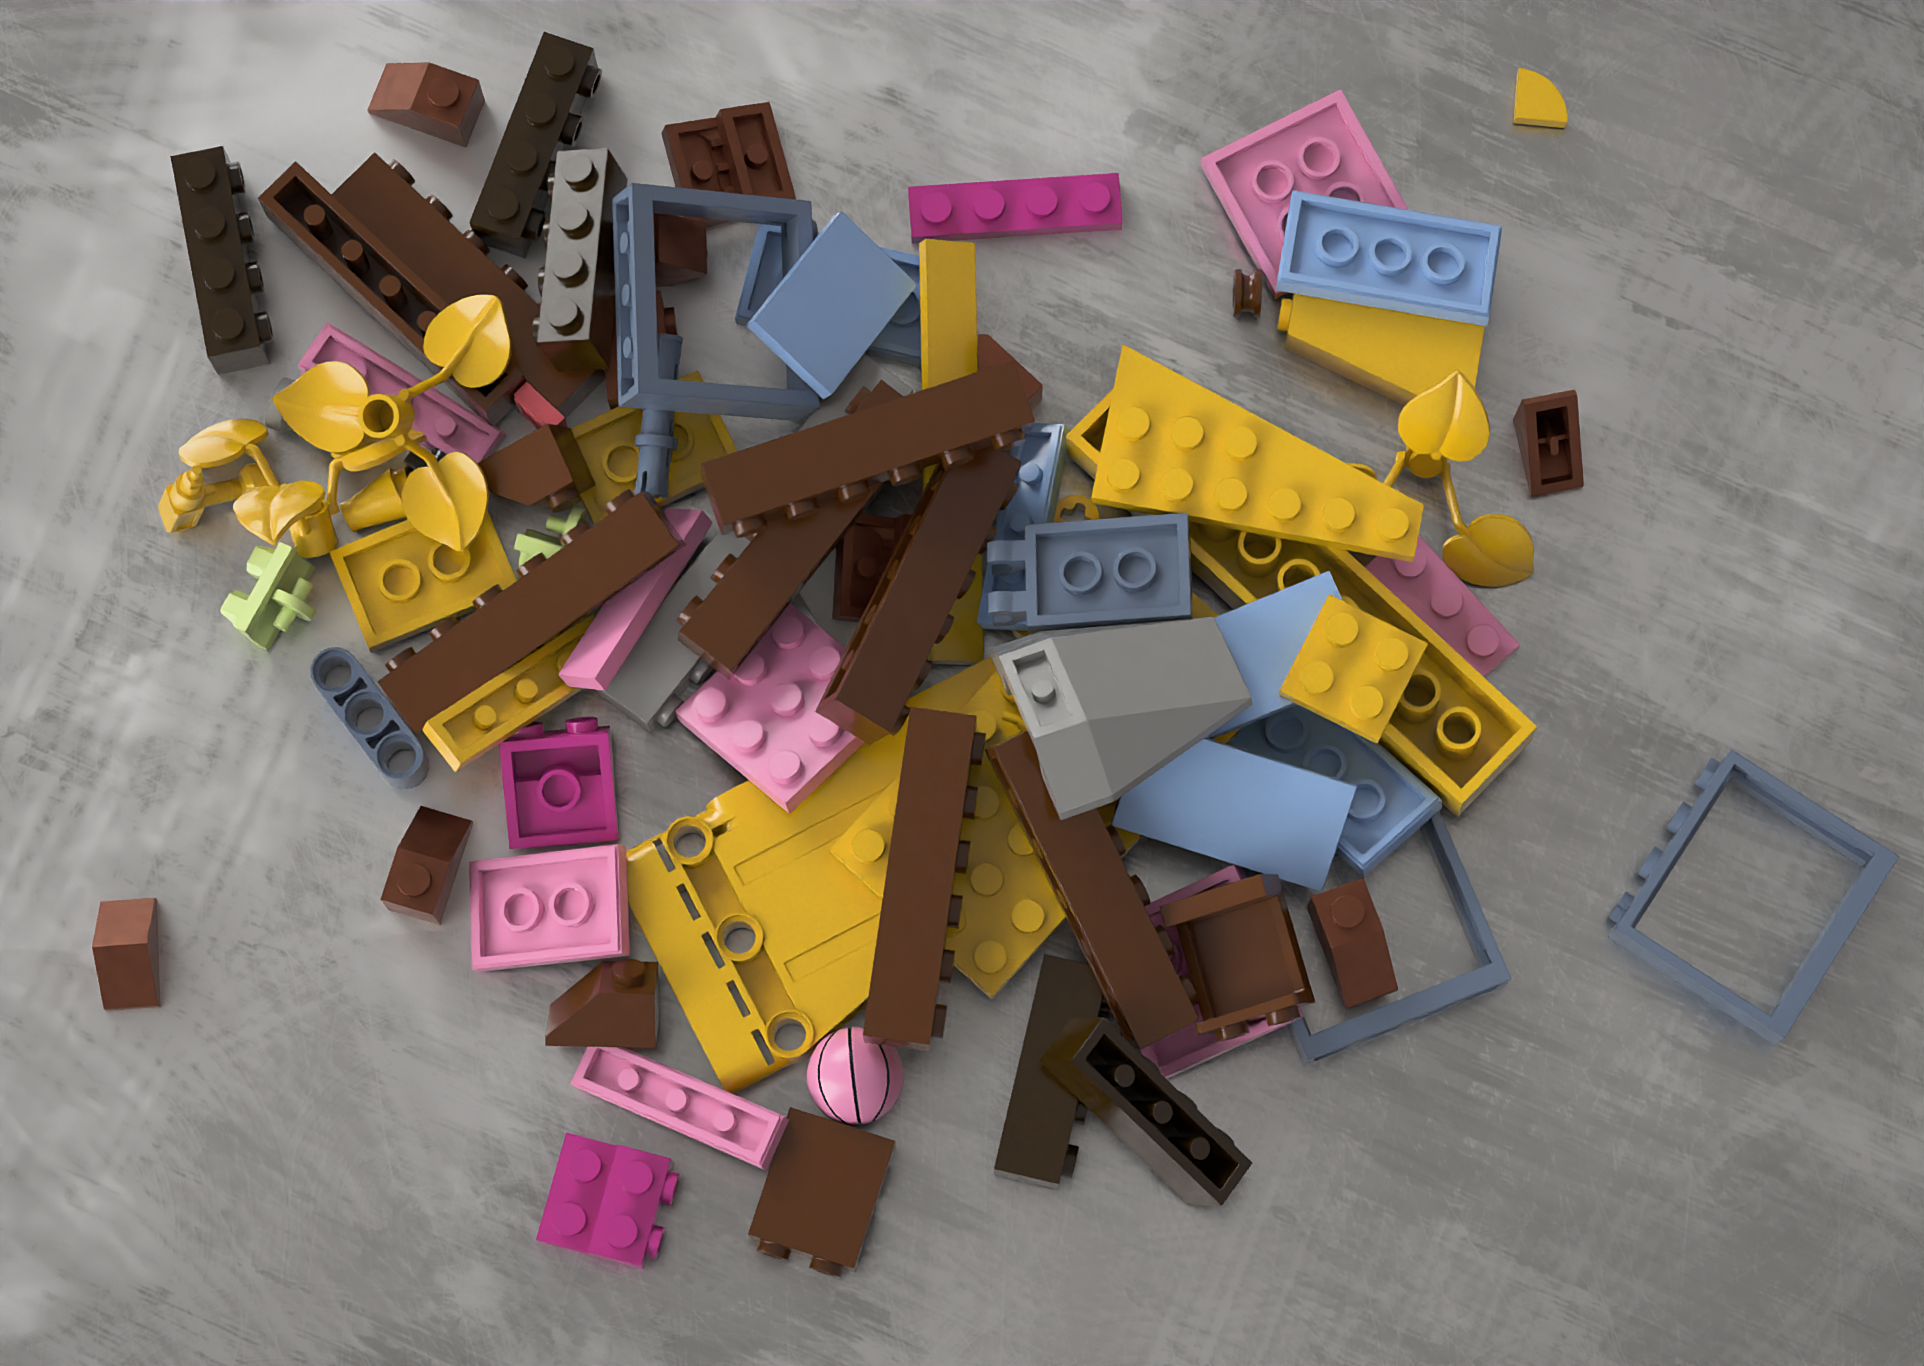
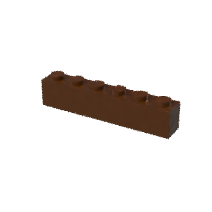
(457, 268)
(373, 277)
(866, 449)
(770, 571)
(917, 593)
(534, 609)
(921, 879)
(1099, 902)

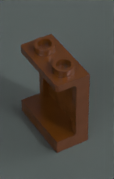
(1241, 955)
(821, 1192)

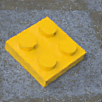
(1353, 669)

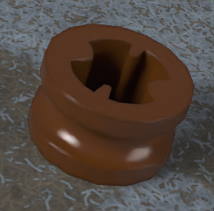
(1247, 293)

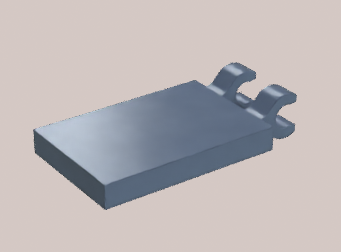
(1095, 573)

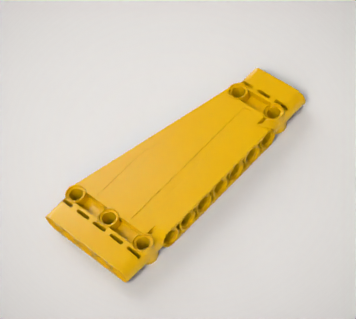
(786, 887)

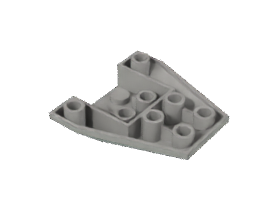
(1118, 701)

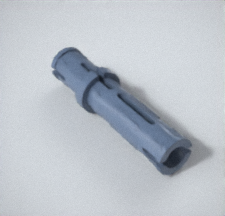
(657, 427)

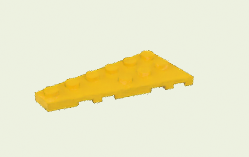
(1198, 454)

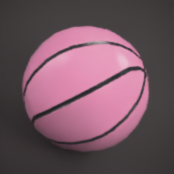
(854, 1078)

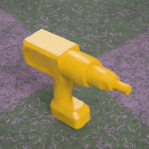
(188, 495)

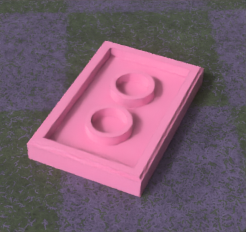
(549, 908)

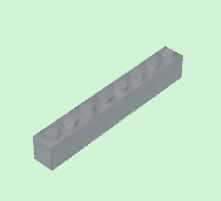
(659, 664)

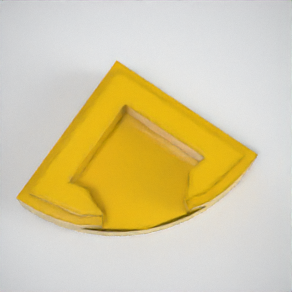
(1538, 101)

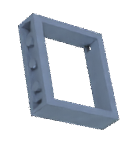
(636, 300)
(1873, 858)
(1487, 978)

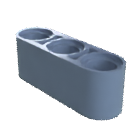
(359, 695)

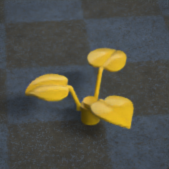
(335, 412)
(1455, 426)
(292, 506)

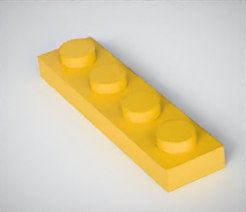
(505, 702)

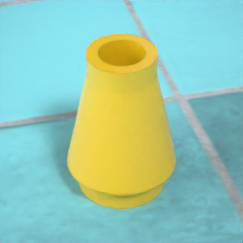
(377, 502)

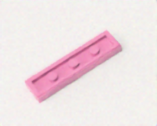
(437, 416)
(630, 611)
(681, 1103)

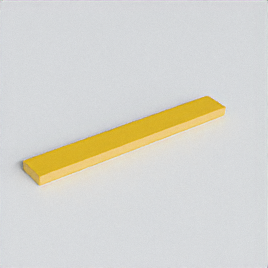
(947, 354)

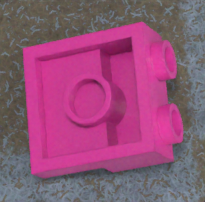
(559, 784)
(608, 1201)

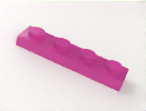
(1015, 207)

